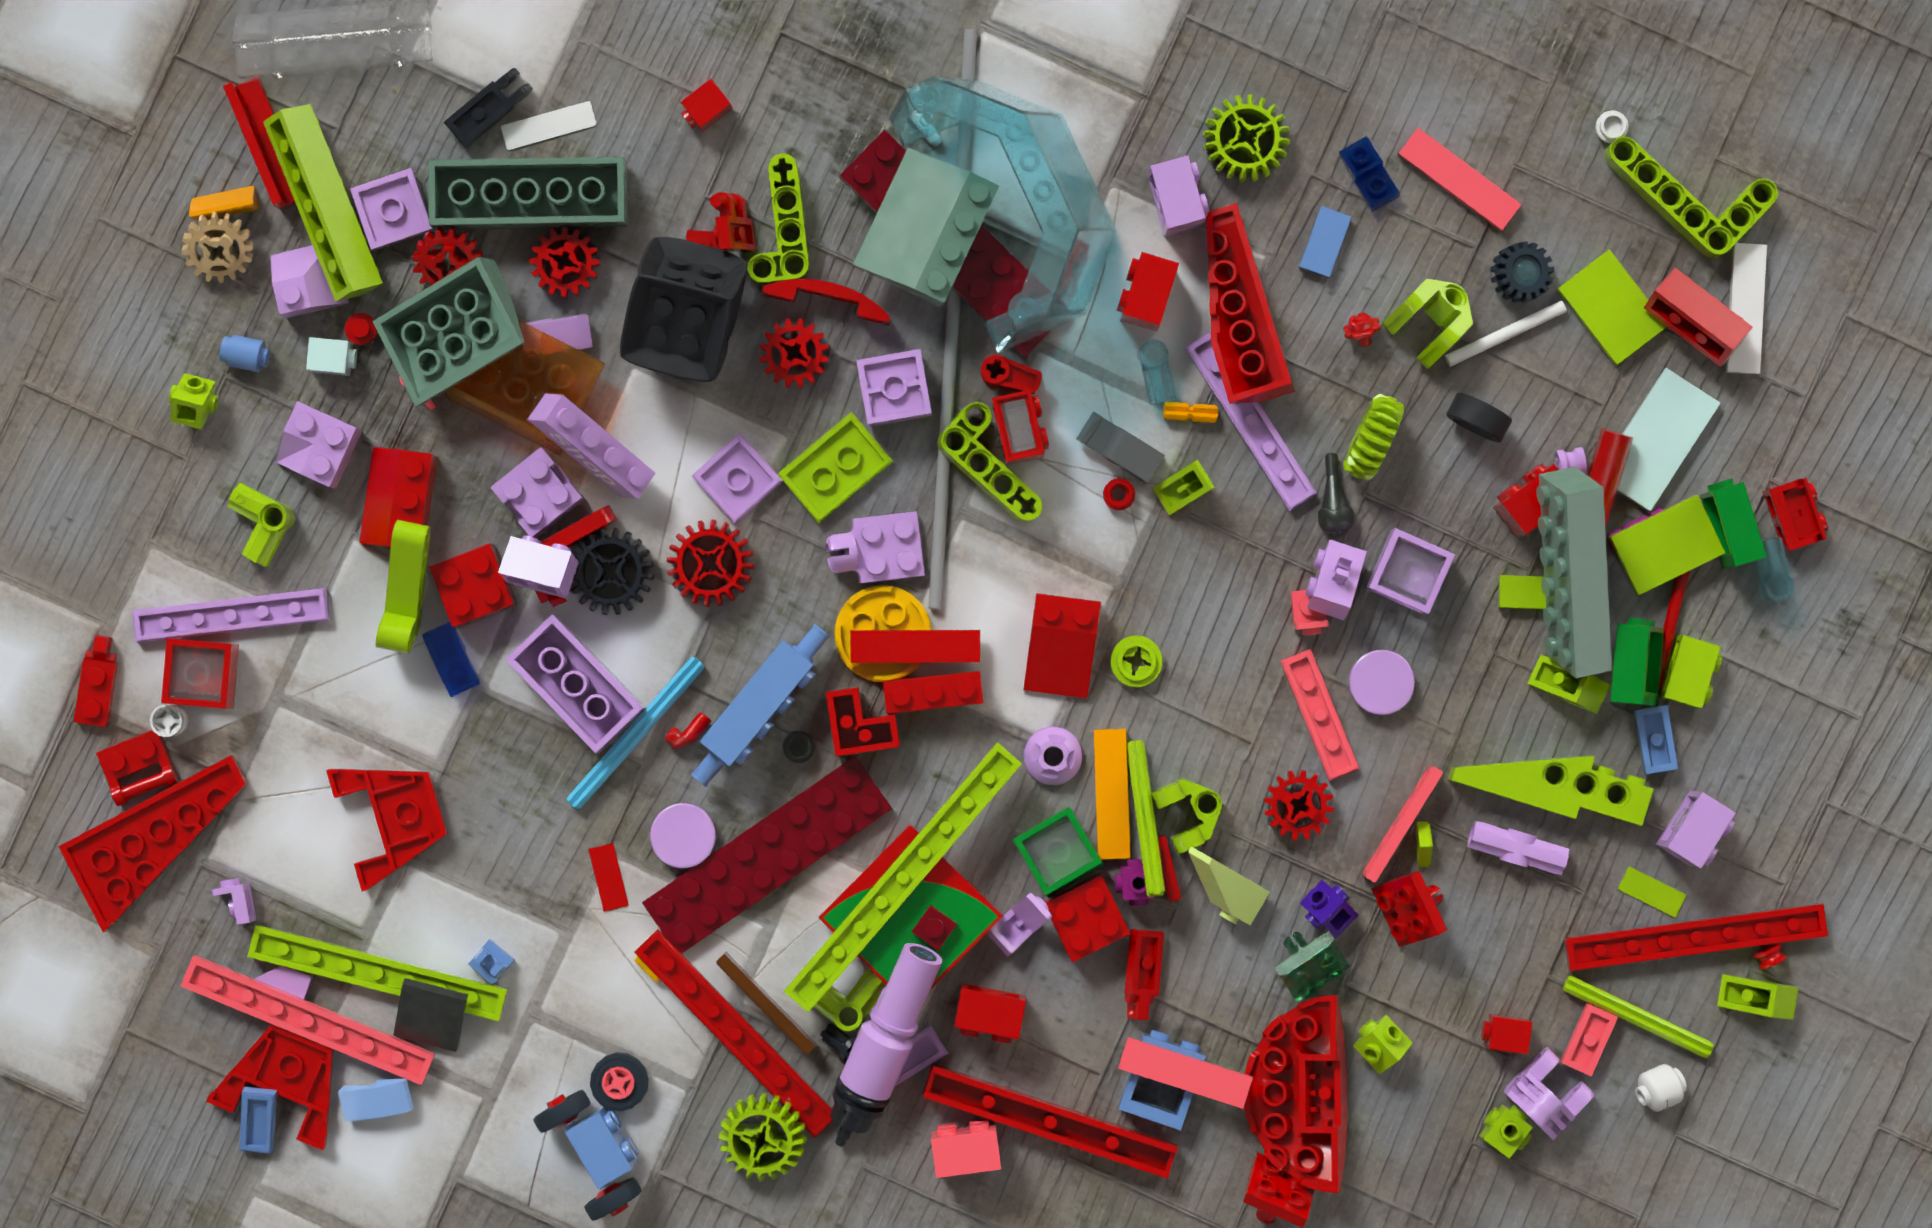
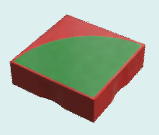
(941, 888)

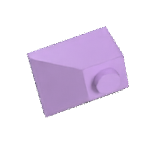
(300, 283)

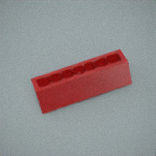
(1609, 464)

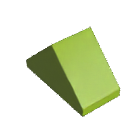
(1183, 487)

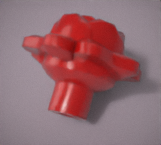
(1361, 328)

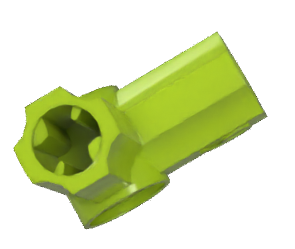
(259, 508)
(861, 998)

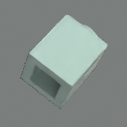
(331, 356)

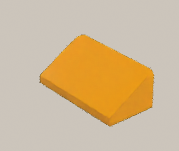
(230, 202)

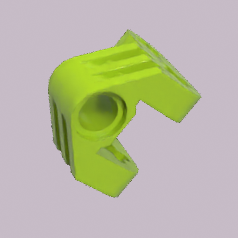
(1445, 305)
(1199, 833)

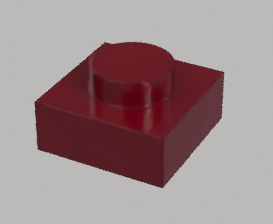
(934, 927)

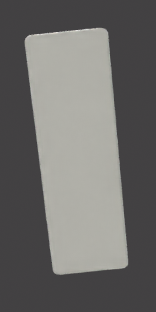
(548, 125)

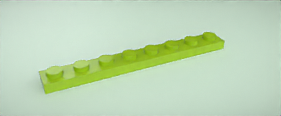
(368, 969)

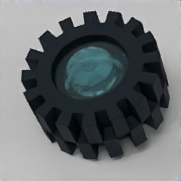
(1522, 272)

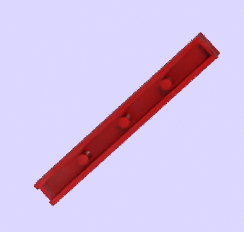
(1049, 1120)

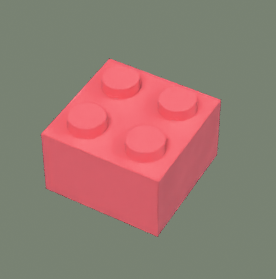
(965, 1148)

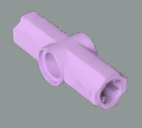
(1518, 847)

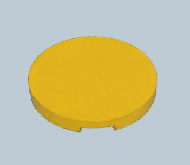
(879, 609)

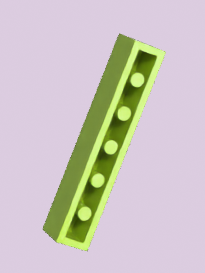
(322, 202)

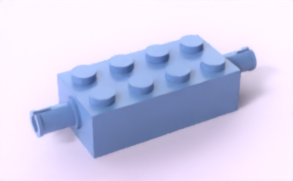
(758, 703)

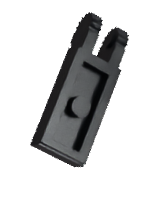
(486, 109)

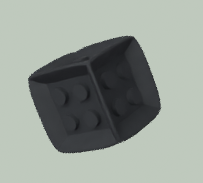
(683, 309)

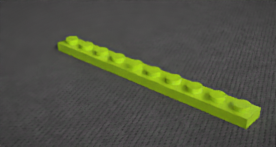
(902, 877)

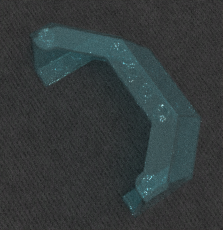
(1055, 185)

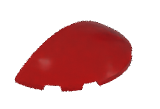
(1302, 1093)

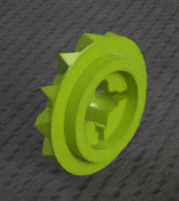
(1123, 669)

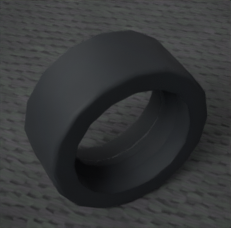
(1479, 417)

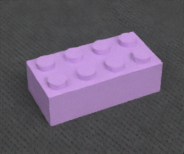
(575, 683)

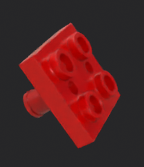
(1410, 908)
(1276, 1194)

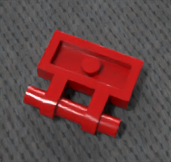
(733, 228)

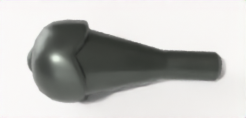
(1336, 514)

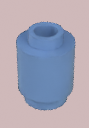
(244, 353)

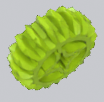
(1270, 124)
(1373, 437)
(750, 1134)

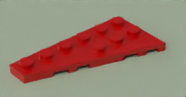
(135, 847)

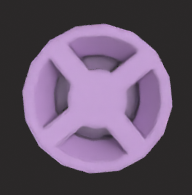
(1571, 459)

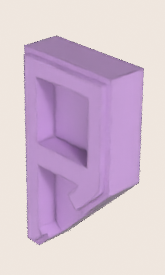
(288, 980)

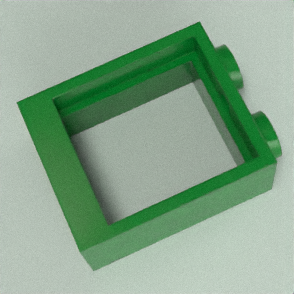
(1733, 522)
(1637, 662)

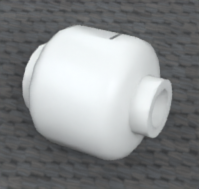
(1661, 1087)

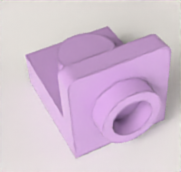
(241, 904)

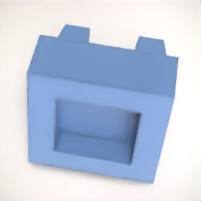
(491, 961)

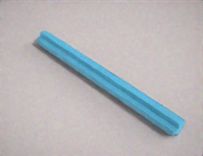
(635, 733)

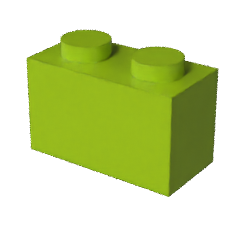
(1691, 672)

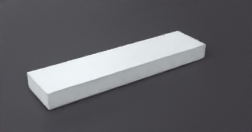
(1747, 301)

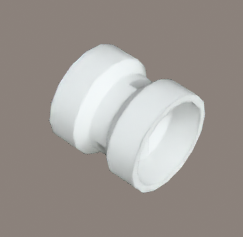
(162, 720)

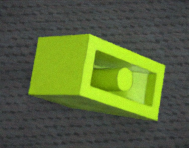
(1582, 692)
(1757, 997)

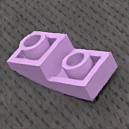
(570, 330)

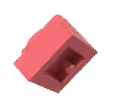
(1305, 619)

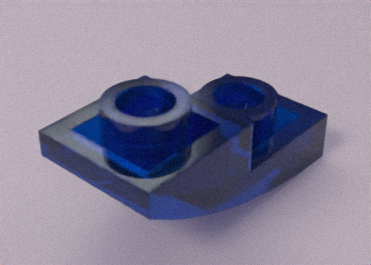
(1369, 174)
(451, 659)

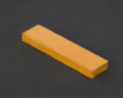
(1111, 793)

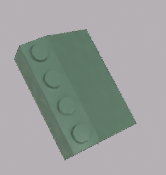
(925, 226)
(451, 329)

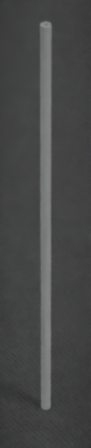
(949, 366)

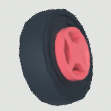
(614, 1095)

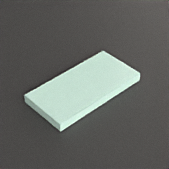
(1663, 436)

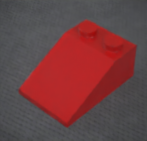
(1061, 645)

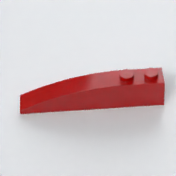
(1240, 314)

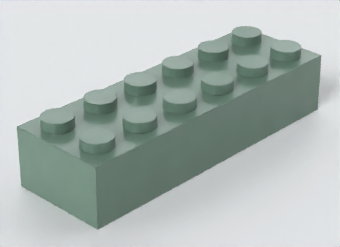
(528, 193)
(1574, 571)

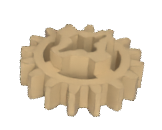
(212, 234)

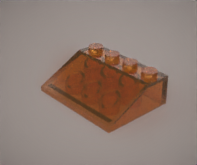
(517, 382)

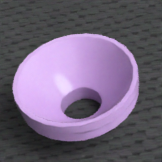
(1035, 751)

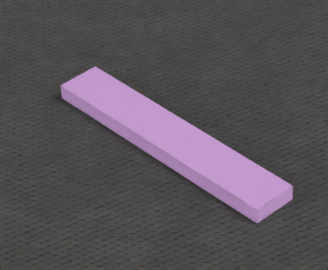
(1255, 431)
(231, 615)

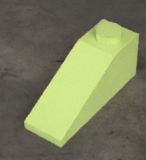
(1228, 889)

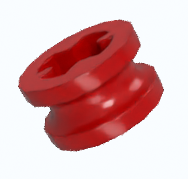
(1769, 956)

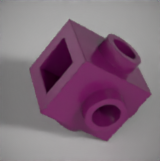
(1124, 885)

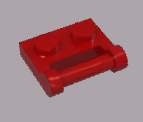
(132, 757)

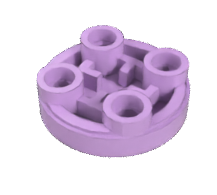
(1381, 682)
(683, 835)

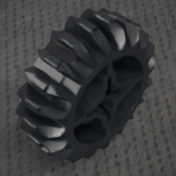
(630, 591)

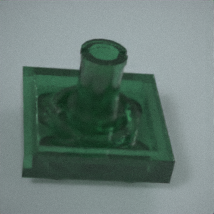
(1311, 965)

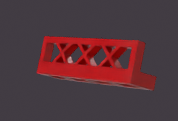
(251, 110)

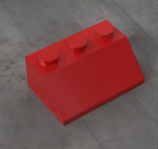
(396, 490)

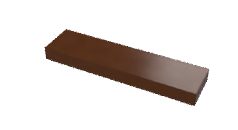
(766, 1003)

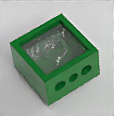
(1058, 852)

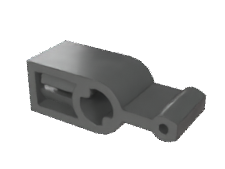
(1120, 447)

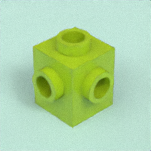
(192, 401)
(1382, 1043)
(1515, 1138)

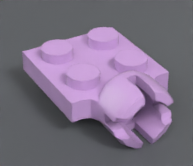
(879, 548)

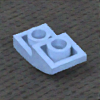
(373, 1101)

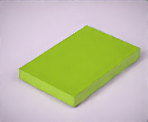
(1611, 307)
(835, 467)
(1666, 545)

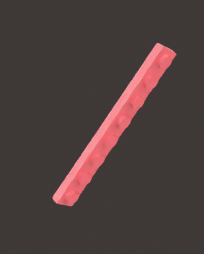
(308, 1019)

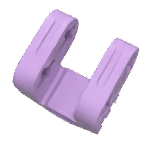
(1539, 1102)

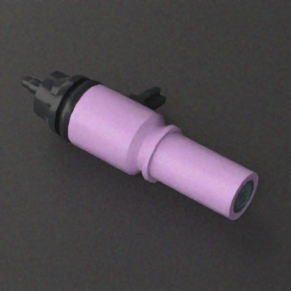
(882, 1045)

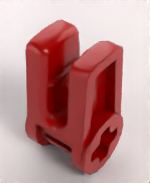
(1015, 377)

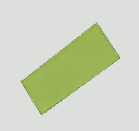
(1652, 892)

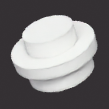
(1611, 126)

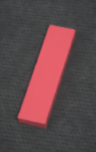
(1459, 179)
(1319, 714)
(1402, 823)
(1185, 1072)

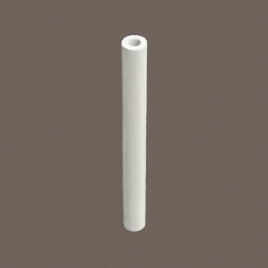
(1505, 333)

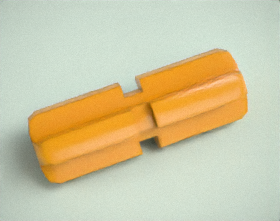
(1183, 412)

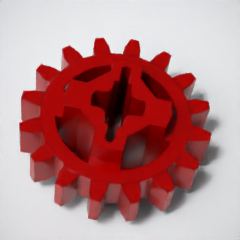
(570, 248)
(435, 260)
(802, 340)
(1311, 812)

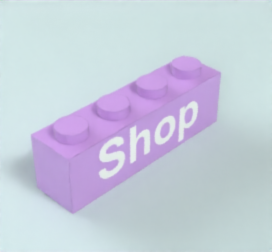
(591, 446)

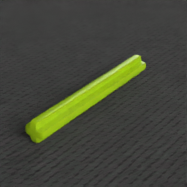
(1145, 818)
(1638, 1016)

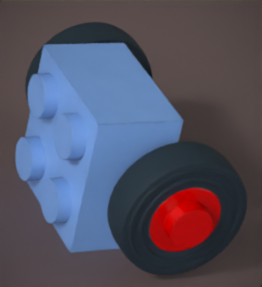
(599, 1147)

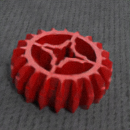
(689, 545)

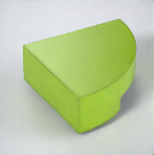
(1423, 844)

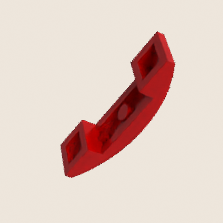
(788, 289)

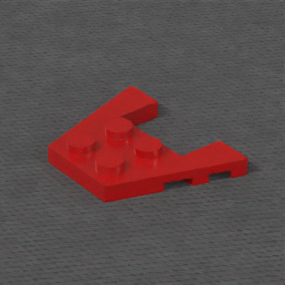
(404, 812)
(294, 1068)

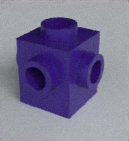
(1328, 908)

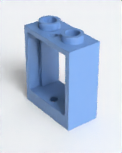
(1151, 1111)

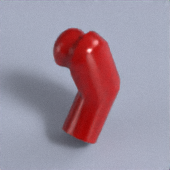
(690, 734)

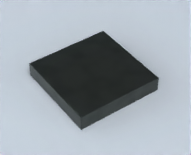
(430, 1014)

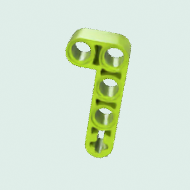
(782, 220)
(993, 467)
(404, 587)

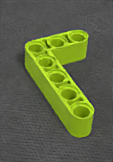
(1686, 202)

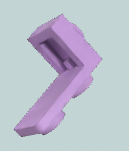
(1019, 923)

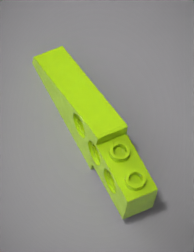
(1527, 784)

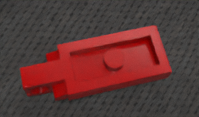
(96, 684)
(1143, 971)

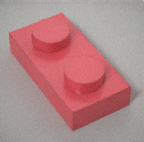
(1588, 1039)

